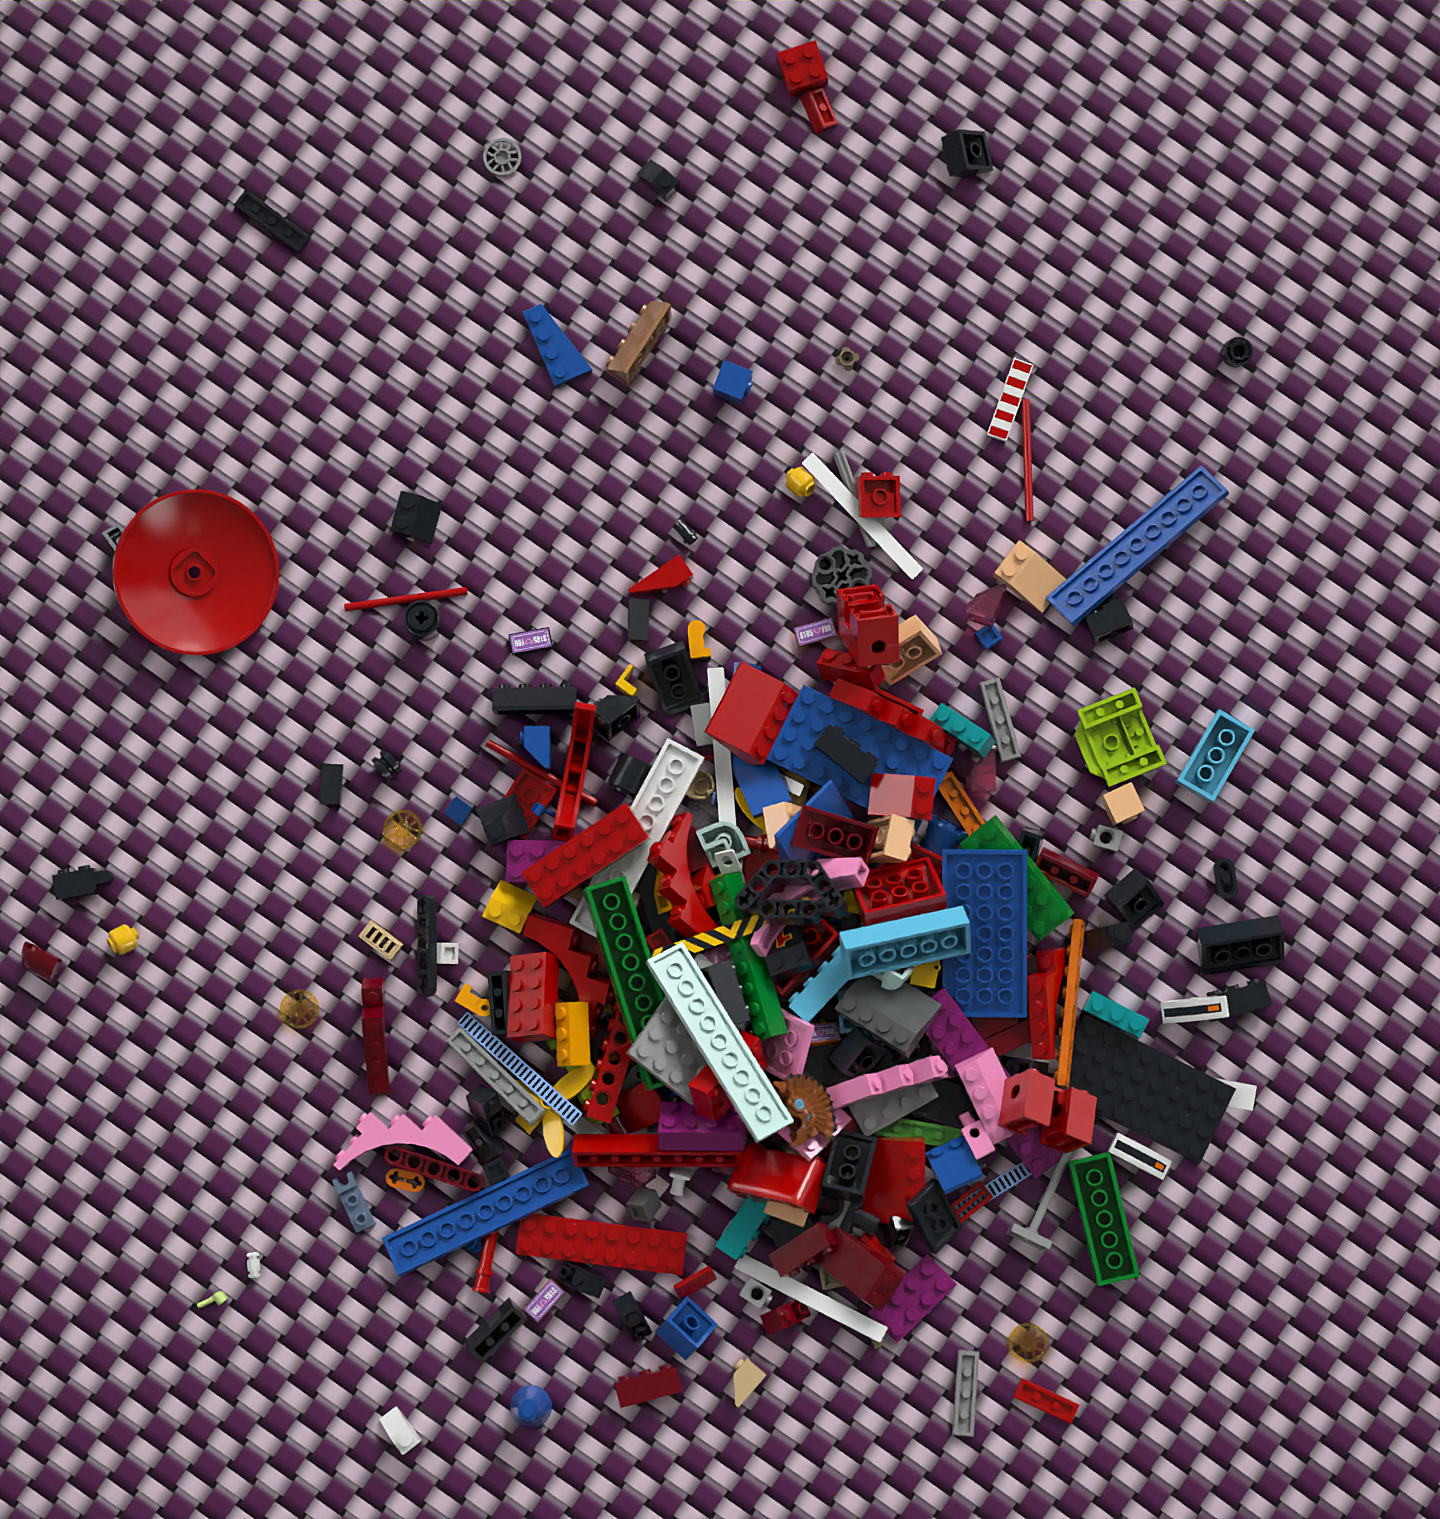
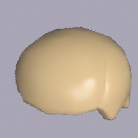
(701, 787)

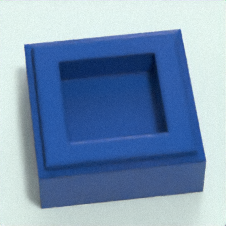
(988, 637)

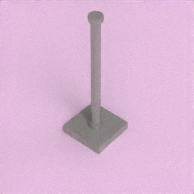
(1030, 1234)

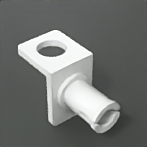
(730, 866)
(679, 1175)

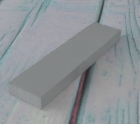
(1000, 720)
(965, 1393)

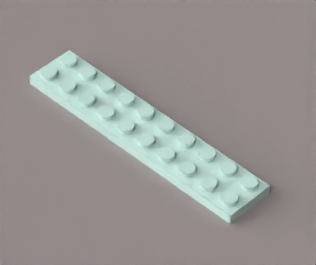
(719, 1042)

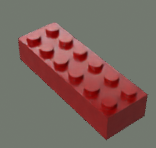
(586, 855)

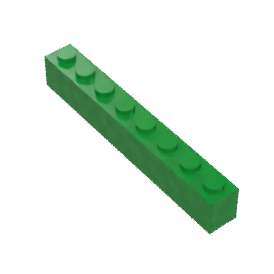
(751, 969)

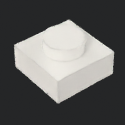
(447, 953)

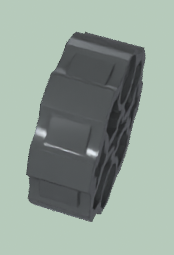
(834, 558)

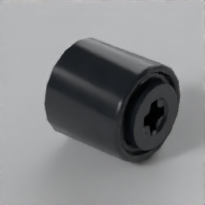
(430, 627)
(629, 775)

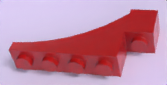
(1042, 1000)

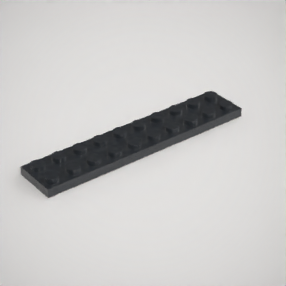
(944, 1109)

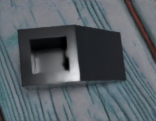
(487, 1109)
(581, 1279)
(632, 1316)

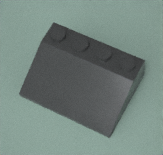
(891, 1016)

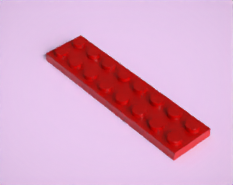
(602, 1243)

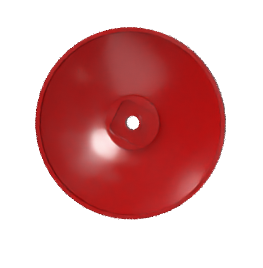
(234, 578)

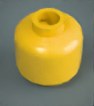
(800, 482)
(122, 939)

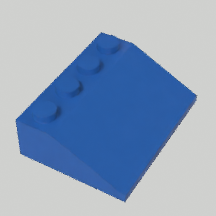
(825, 799)

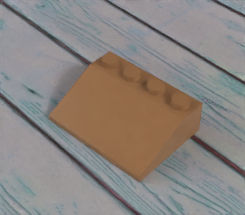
(639, 342)

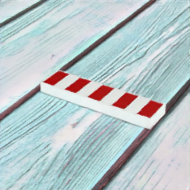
(1009, 400)

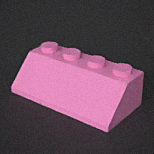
(984, 1083)

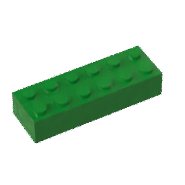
(1044, 904)
(1103, 1218)

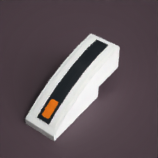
(1194, 1009)
(1139, 1156)

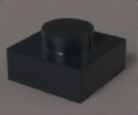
(496, 1170)

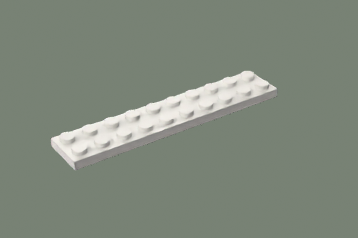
(655, 809)

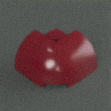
(40, 961)

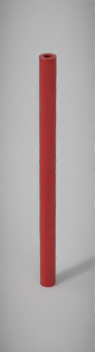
(1027, 460)
(405, 599)
(534, 769)

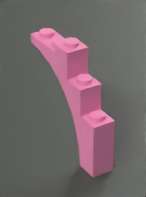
(843, 872)
(890, 1080)
(375, 1133)

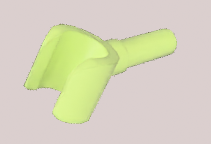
(218, 1297)

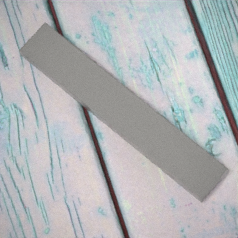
(496, 1076)

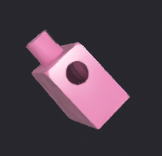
(982, 1144)

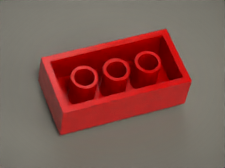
(532, 997)
(706, 1091)

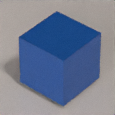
(733, 382)

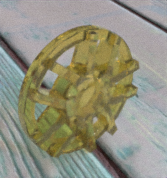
(402, 829)
(299, 1008)
(1028, 1342)

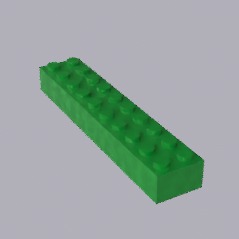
(625, 958)

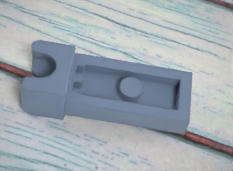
(354, 1202)

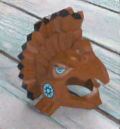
(808, 1106)

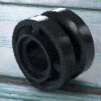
(1245, 348)
(387, 765)

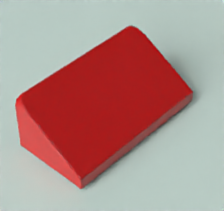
(818, 110)
(695, 1282)

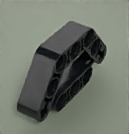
(761, 904)

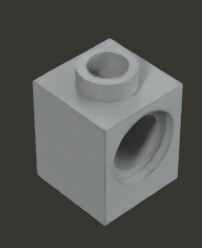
(1115, 837)
(749, 1286)

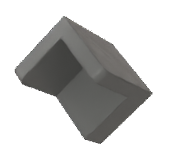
(644, 1204)

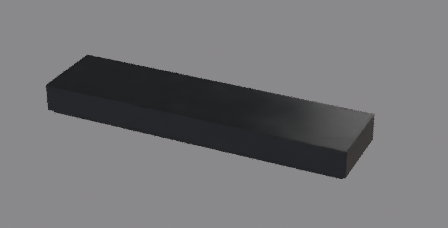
(272, 221)

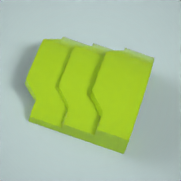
(1117, 739)

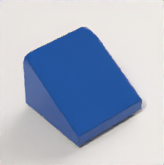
(458, 810)

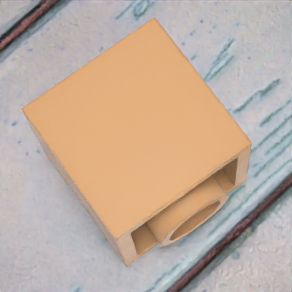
(1122, 804)

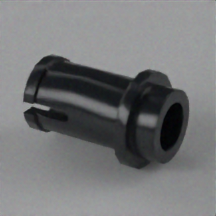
(685, 532)

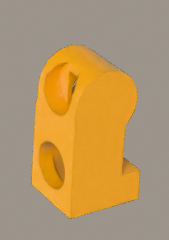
(696, 632)
(473, 1002)

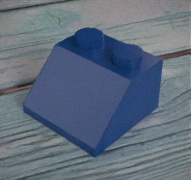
(538, 744)
(954, 1164)
(686, 1328)

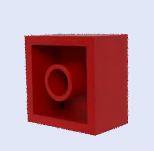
(802, 68)

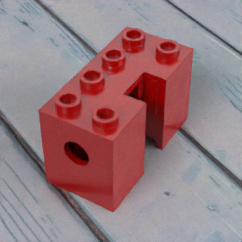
(867, 627)
(1035, 1100)

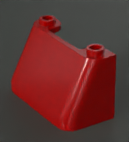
(778, 1178)

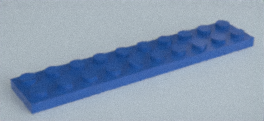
(1137, 545)
(484, 1213)

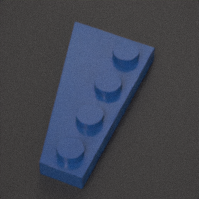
(557, 351)

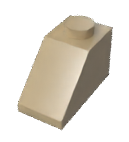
(746, 1379)

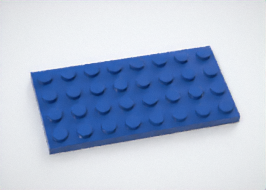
(894, 750)
(994, 897)

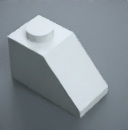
(400, 1430)

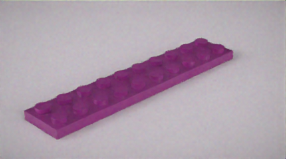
(958, 1041)

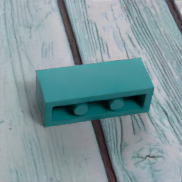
(963, 730)
(1115, 1014)
(743, 1228)

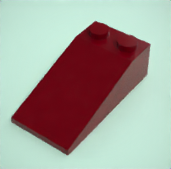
(833, 834)
(862, 1269)

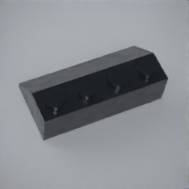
(534, 700)
(1240, 945)

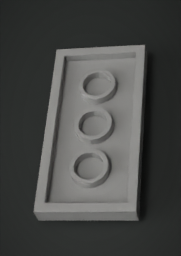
(884, 1109)

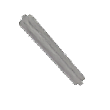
(849, 483)

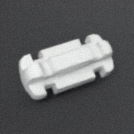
(253, 1265)

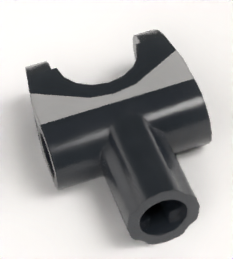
(851, 1216)

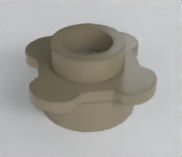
(846, 352)

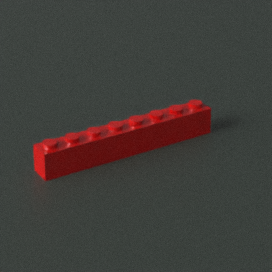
(643, 1151)

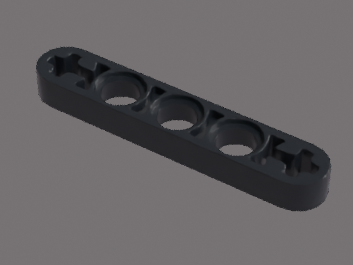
(426, 936)

